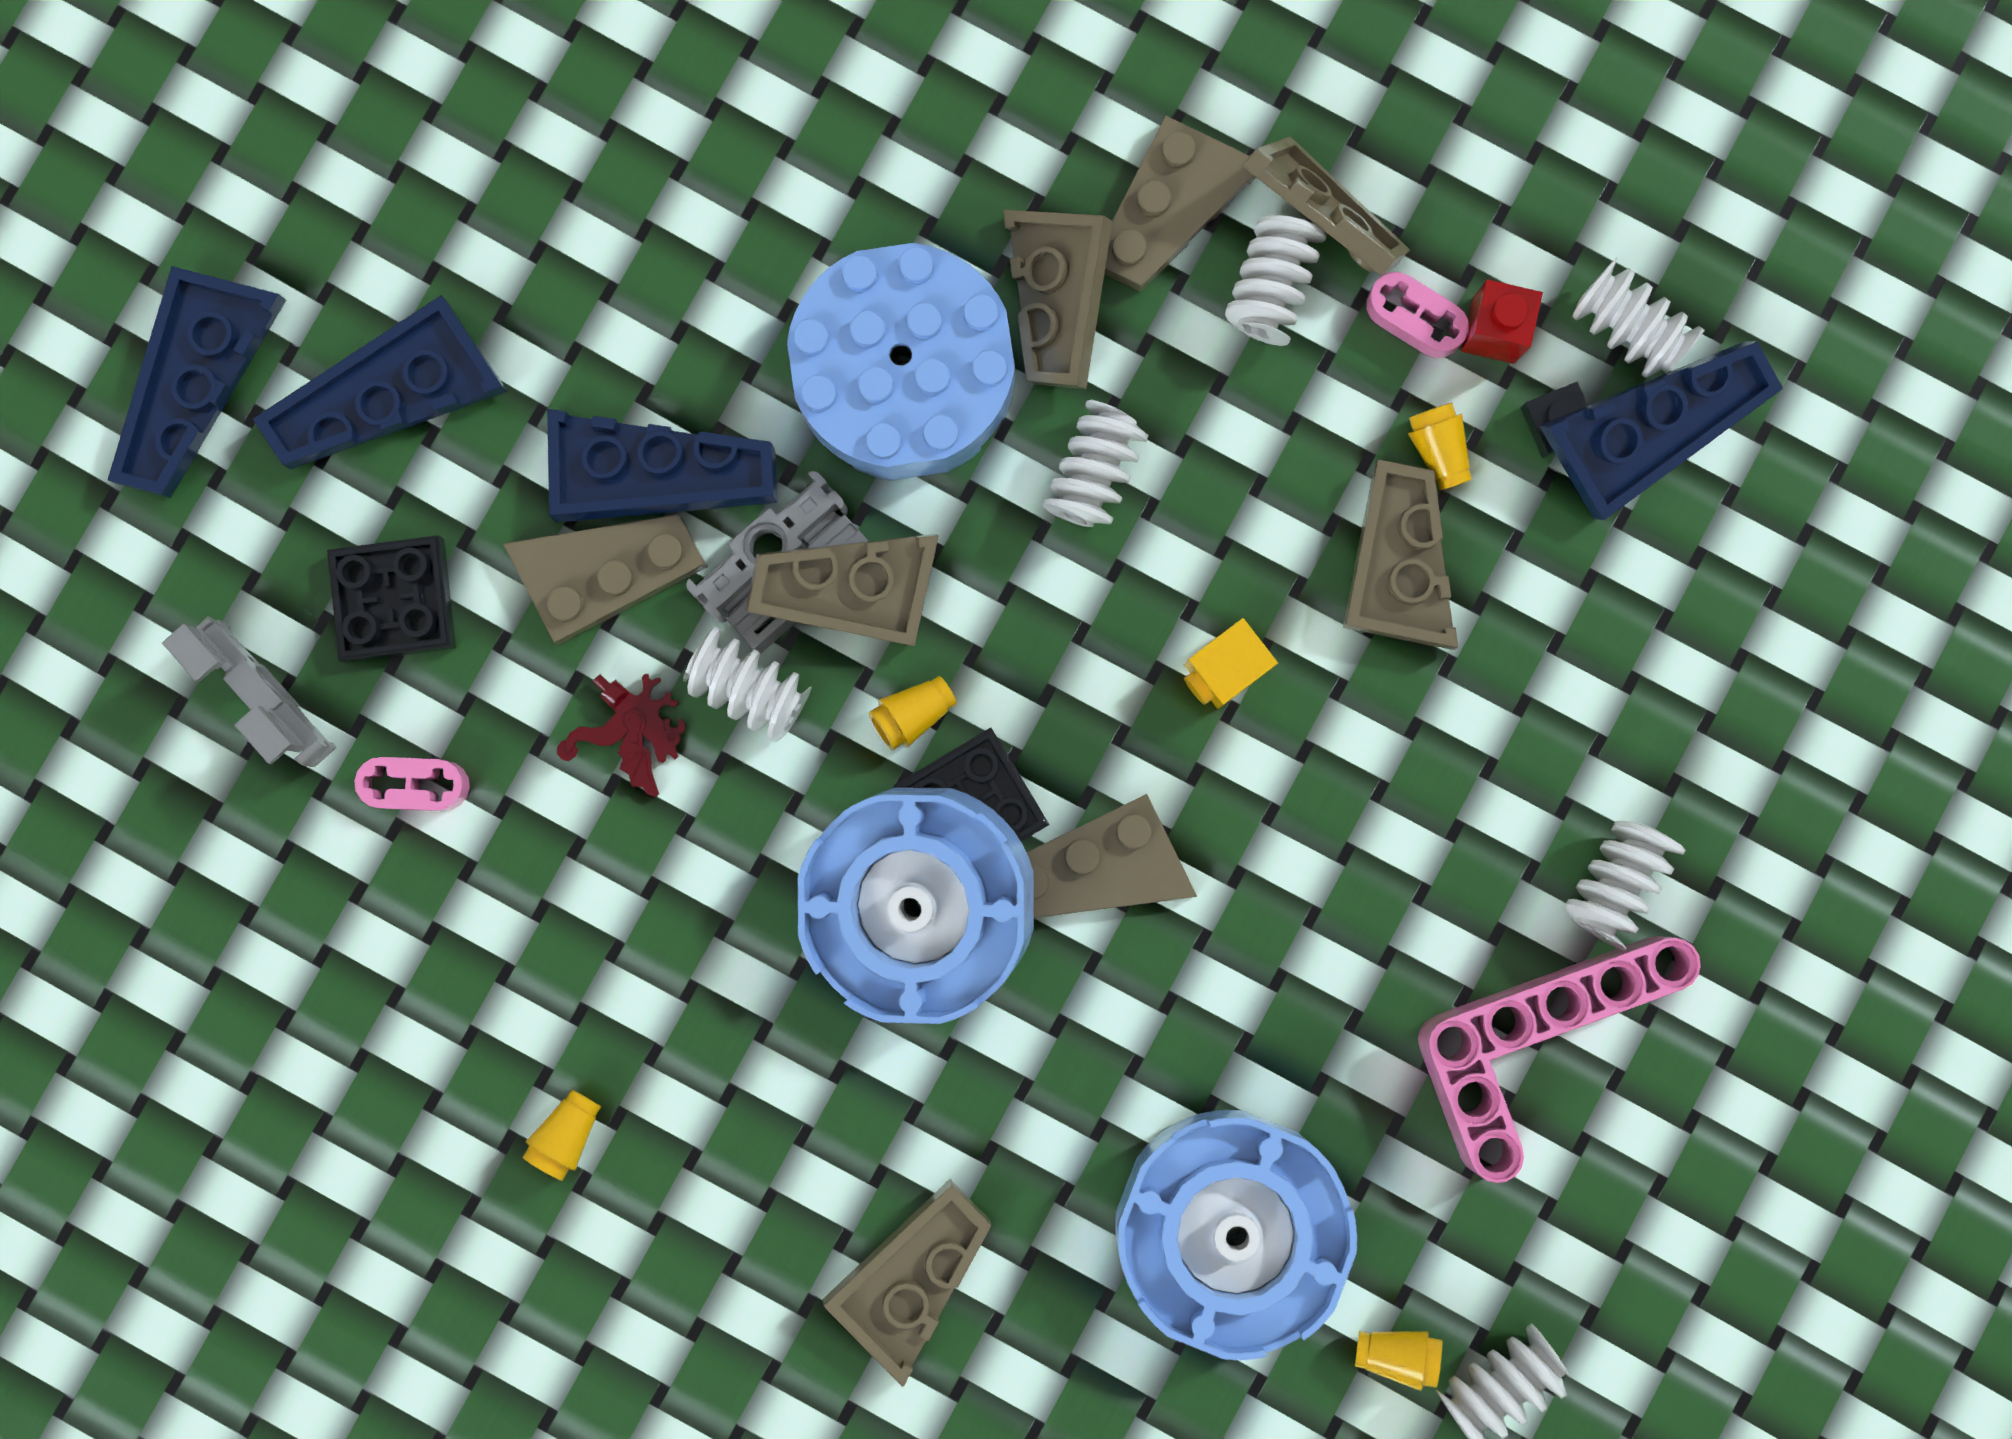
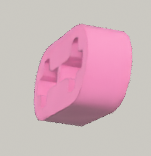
(1423, 303)
(411, 797)

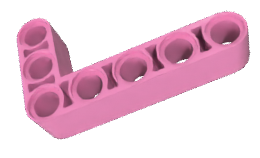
(1532, 1025)

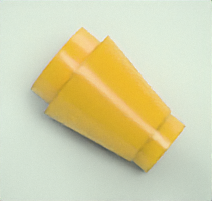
(1442, 444)
(911, 712)
(562, 1136)
(1401, 1356)

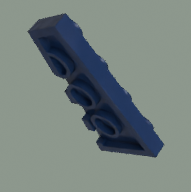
(189, 370)
(389, 384)
(1649, 430)
(637, 470)

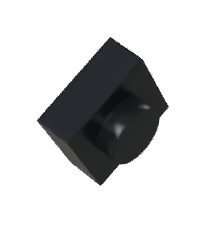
(1549, 408)

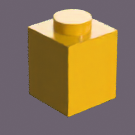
(1228, 665)

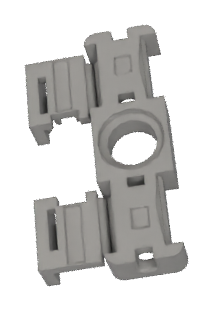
(730, 582)
(274, 716)

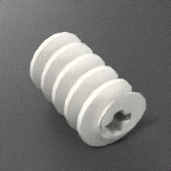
(1270, 276)
(1636, 321)
(1094, 465)
(744, 686)
(1621, 881)
(1506, 1386)

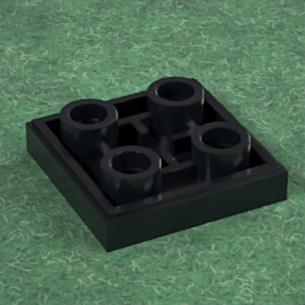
(391, 599)
(987, 774)

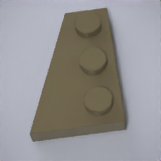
(1171, 199)
(1322, 199)
(1060, 284)
(1399, 564)
(603, 570)
(849, 588)
(1108, 864)
(904, 1284)

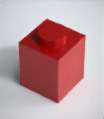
(1502, 321)

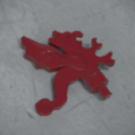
(633, 719)

